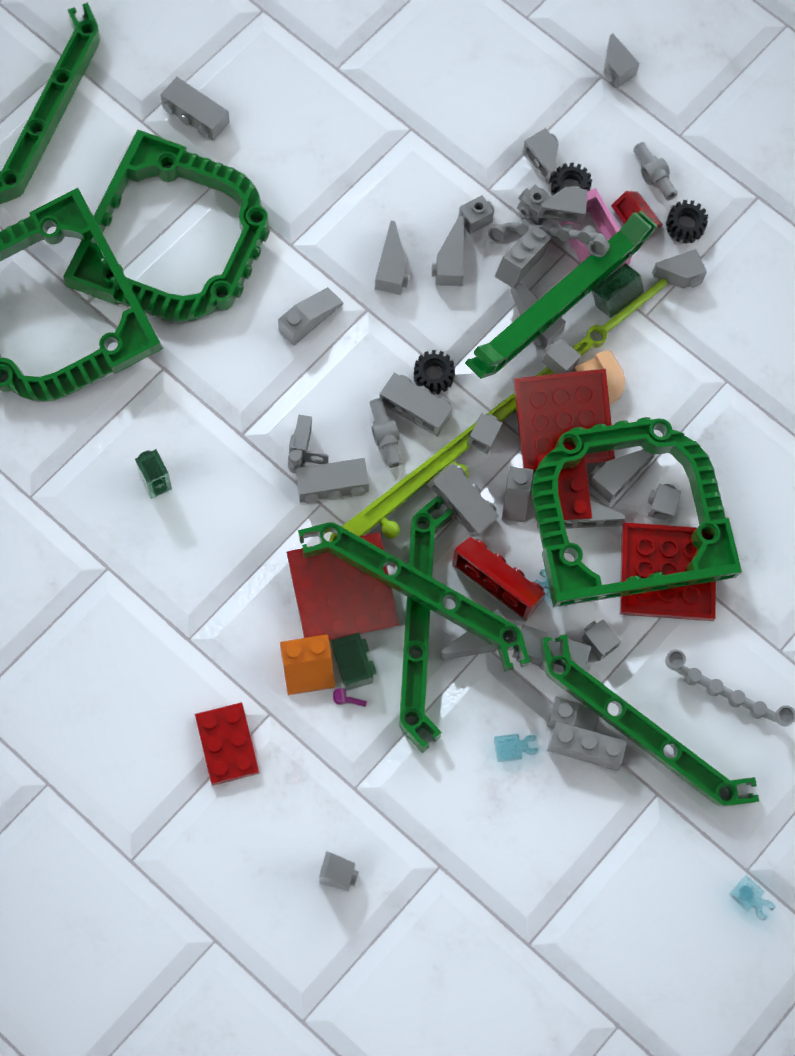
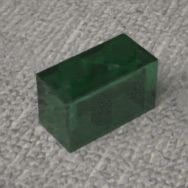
(618, 290)
(153, 473)
(352, 661)

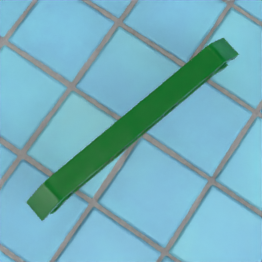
(50, 105)
(561, 298)
(418, 588)
(417, 628)
(641, 729)

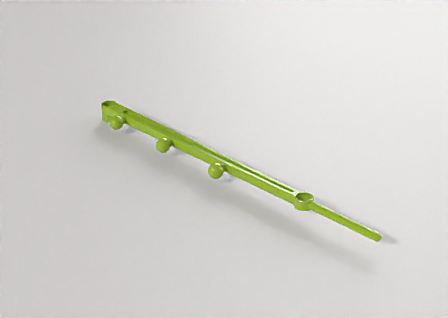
(418, 478)

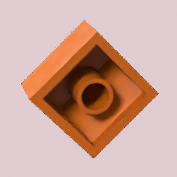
(307, 664)

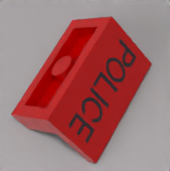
(633, 202)

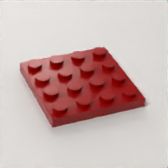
(557, 404)
(666, 550)
(338, 596)

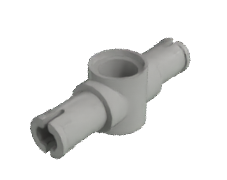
(655, 171)
(385, 432)

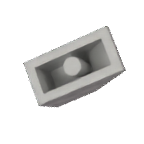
(619, 63)
(542, 153)
(565, 205)
(681, 270)
(517, 494)
(572, 714)
(337, 872)

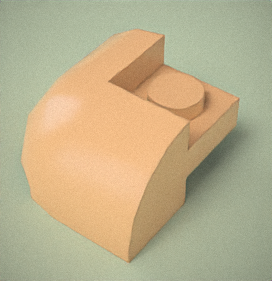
(615, 374)

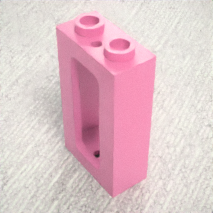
(603, 221)

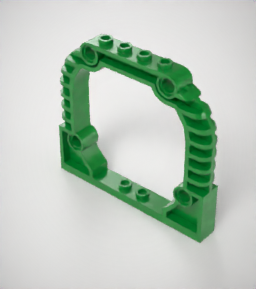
(146, 159)
(134, 333)
(575, 582)

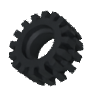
(570, 172)
(687, 232)
(434, 360)

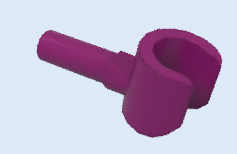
(340, 697)

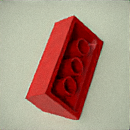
(498, 577)

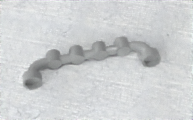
(597, 247)
(783, 716)

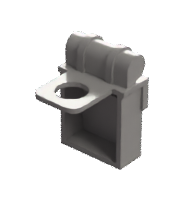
(299, 445)

